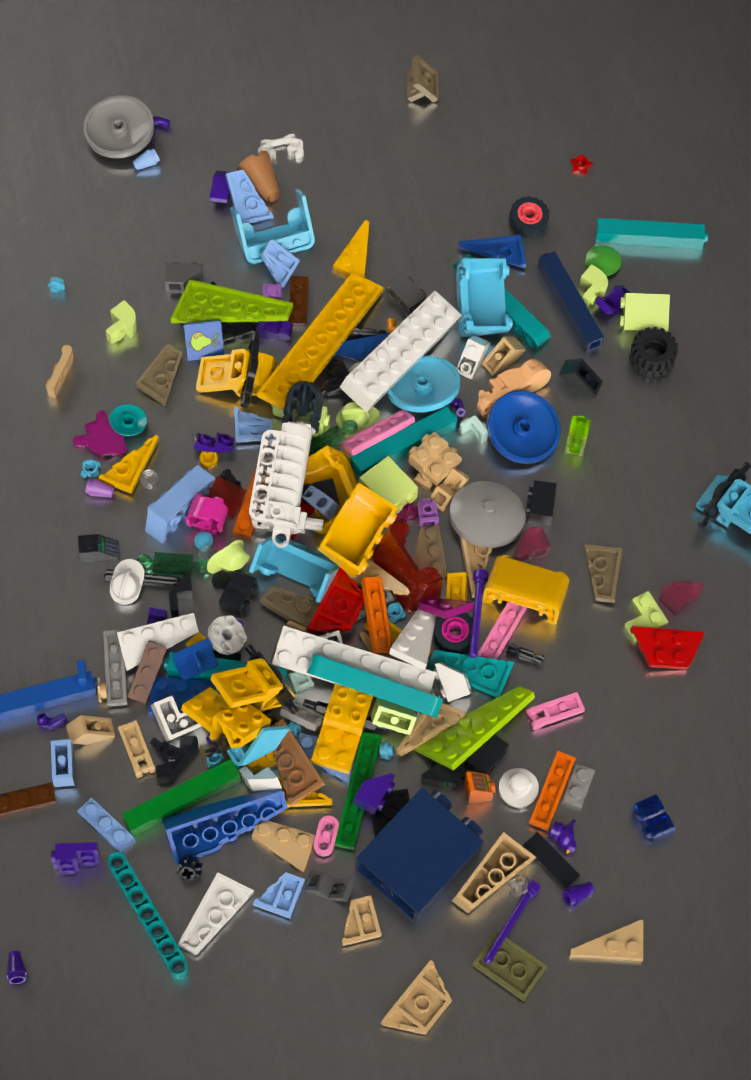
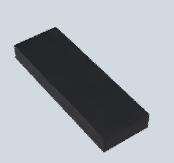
(551, 861)

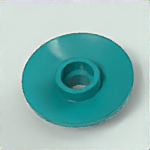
(128, 414)

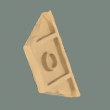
(420, 1003)

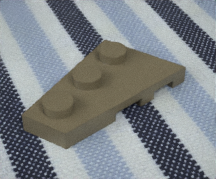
(160, 374)
(430, 550)
(604, 570)
(290, 606)

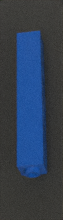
(46, 696)

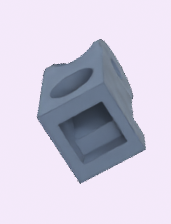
(320, 502)

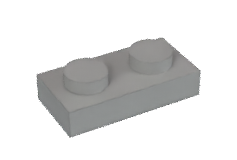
(305, 716)
(578, 785)

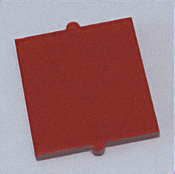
(229, 493)

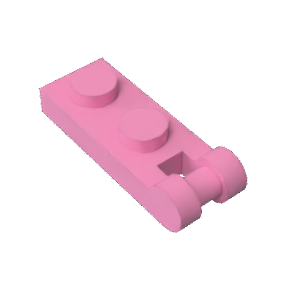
(555, 710)

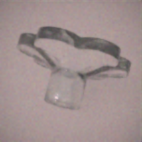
(206, 552)
(436, 691)
(518, 886)

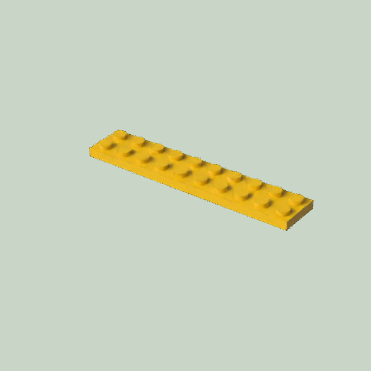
(322, 338)

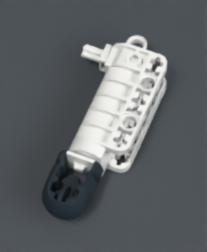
(289, 464)

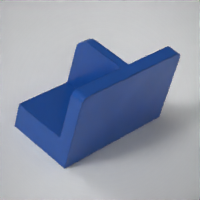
(195, 660)

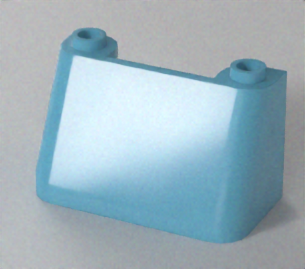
(482, 296)

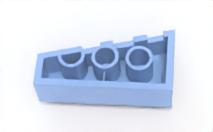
(175, 503)

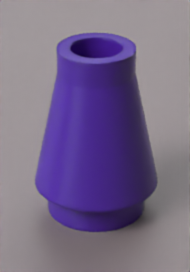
(575, 894)
(15, 969)

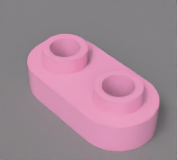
(326, 836)

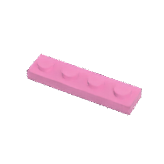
(378, 432)
(502, 631)

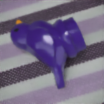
(564, 835)

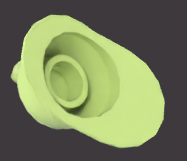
(354, 412)
(229, 558)

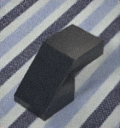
(181, 591)

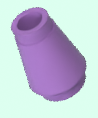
(98, 488)

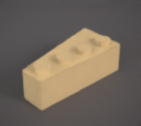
(496, 869)

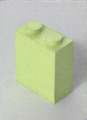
(644, 311)
(390, 483)

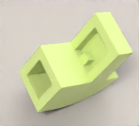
(594, 283)
(124, 320)

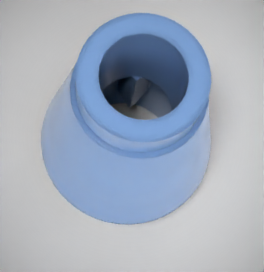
(146, 159)

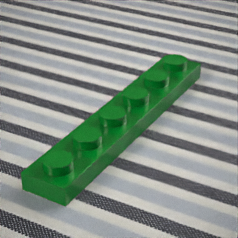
(362, 771)

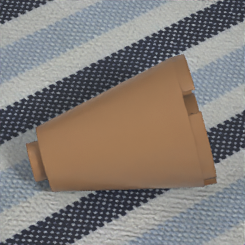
(262, 175)

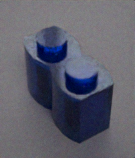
(653, 818)

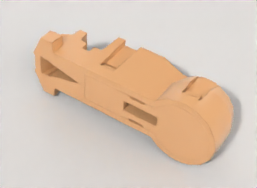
(529, 377)

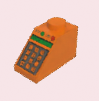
(478, 787)

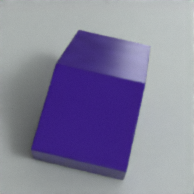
(220, 189)
(611, 303)

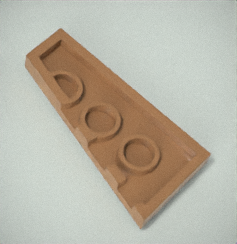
(295, 768)

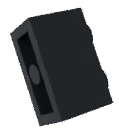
(542, 502)
(487, 756)

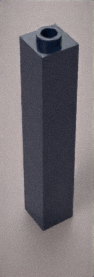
(570, 301)

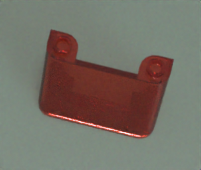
(396, 561)

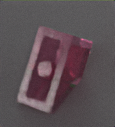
(532, 545)
(680, 595)

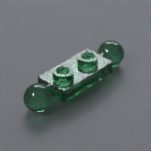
(333, 436)
(173, 563)

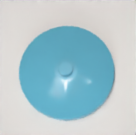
(426, 386)

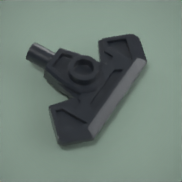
(339, 372)
(174, 757)

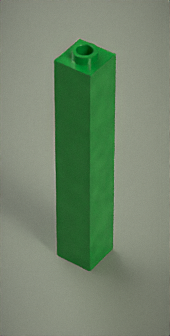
(182, 797)

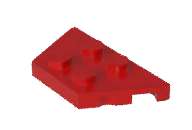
(339, 606)
(667, 646)

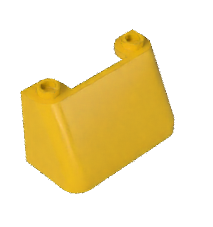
(330, 464)
(526, 586)

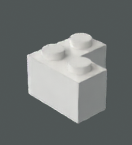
(171, 721)

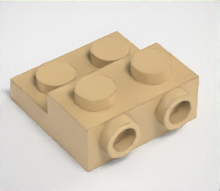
(433, 458)

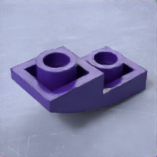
(220, 443)

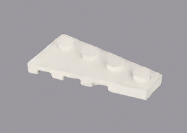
(164, 633)
(415, 639)
(215, 910)

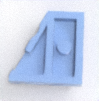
(279, 262)
(250, 426)
(281, 896)

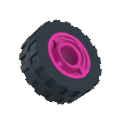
(453, 643)

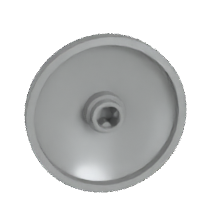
(118, 126)
(487, 514)

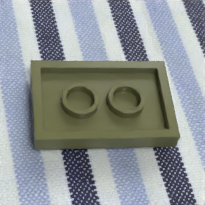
(511, 967)

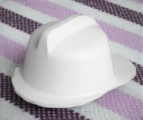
(127, 581)

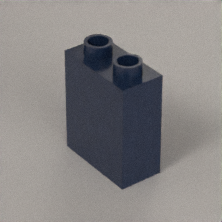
(420, 853)

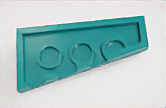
(482, 673)

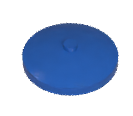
(523, 427)

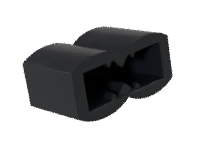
(238, 592)

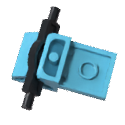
(728, 500)

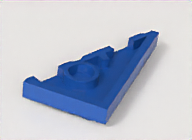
(500, 248)
(360, 348)

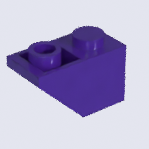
(372, 793)

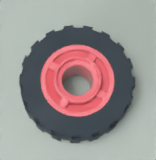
(529, 207)

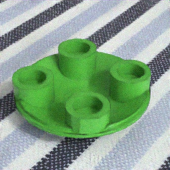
(604, 258)

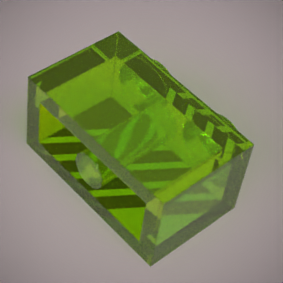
(577, 435)

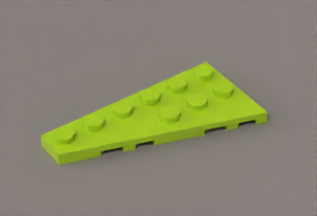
(212, 302)
(478, 726)

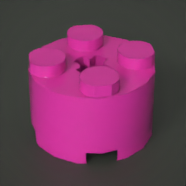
(207, 514)

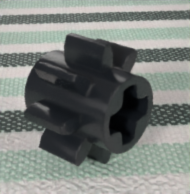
(189, 868)

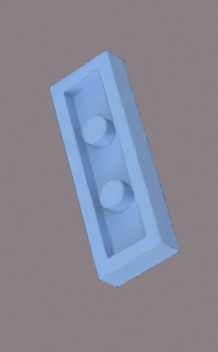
(105, 825)

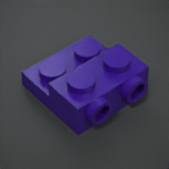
(69, 856)

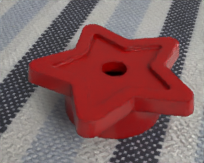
(580, 160)

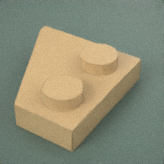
(361, 922)

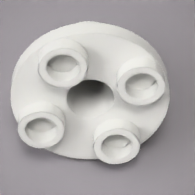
(226, 635)
(518, 788)

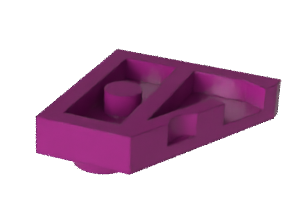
(445, 607)

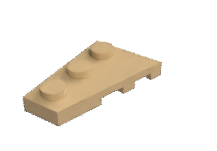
(286, 842)

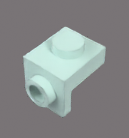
(475, 426)

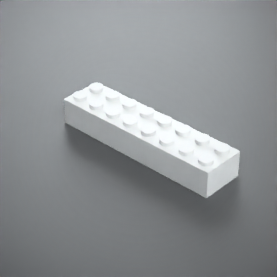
(400, 351)
(297, 647)

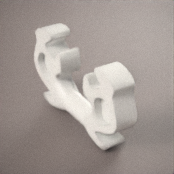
(294, 146)

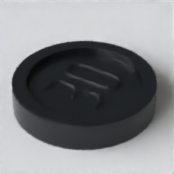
(220, 580)

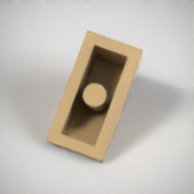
(503, 355)
(90, 729)

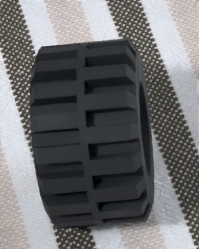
(657, 340)

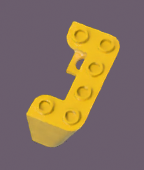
(357, 530)

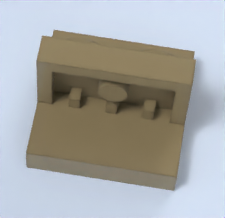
(422, 81)

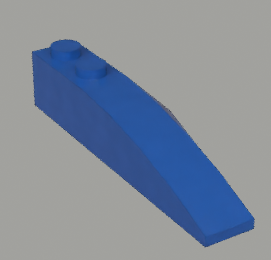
(215, 824)

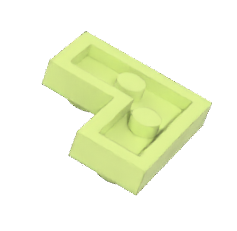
(649, 614)

